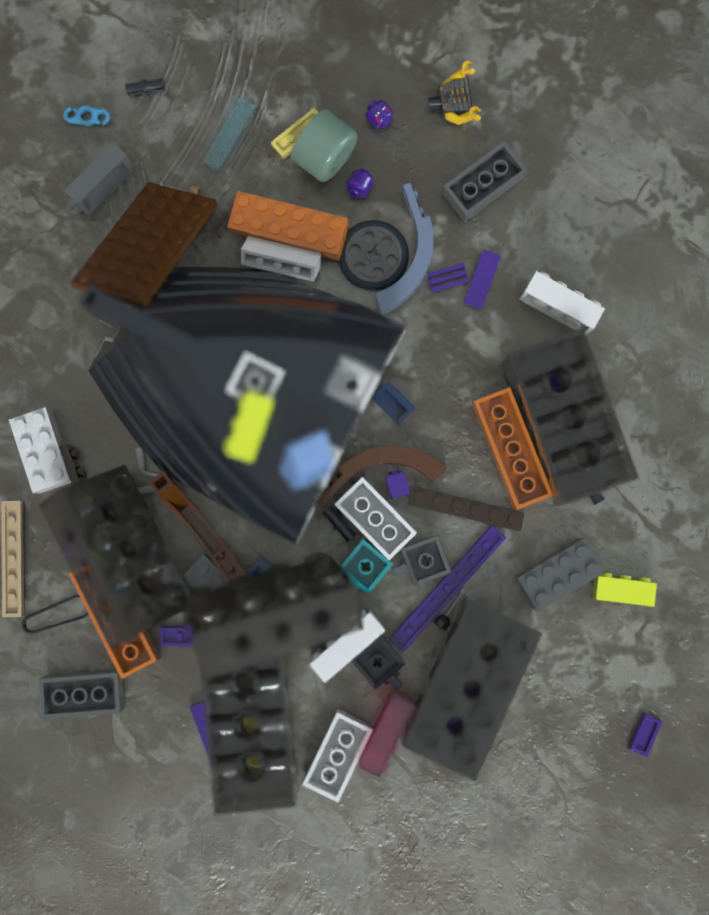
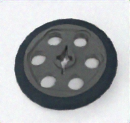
(391, 273)

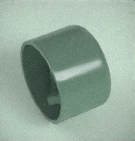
(324, 145)

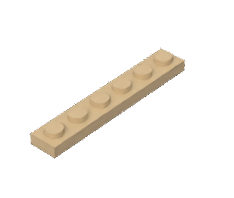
(12, 559)

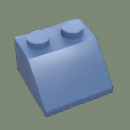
(307, 460)

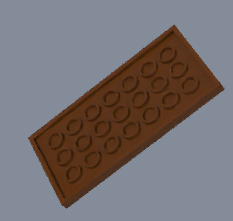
(145, 244)

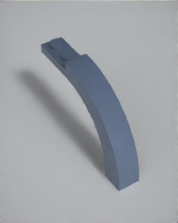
(408, 284)

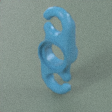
(95, 112)

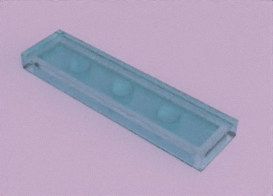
(229, 134)

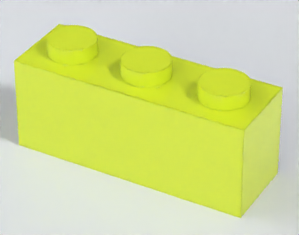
(249, 426)
(624, 589)

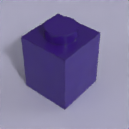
(397, 484)

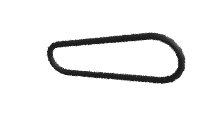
(55, 625)

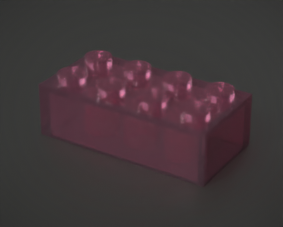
(386, 732)

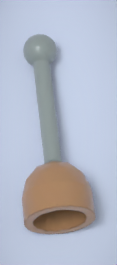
(191, 189)

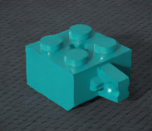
(368, 578)

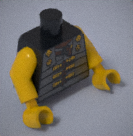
(455, 97)

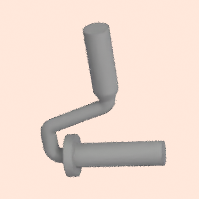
(141, 466)

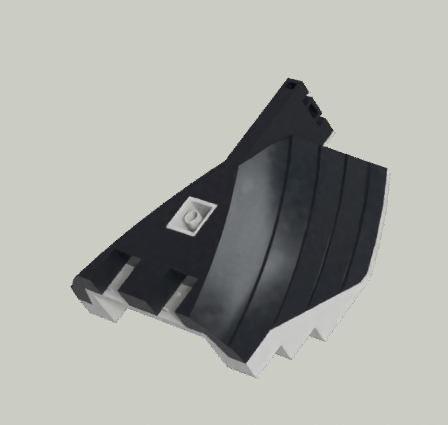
(209, 341)

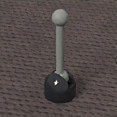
(442, 620)

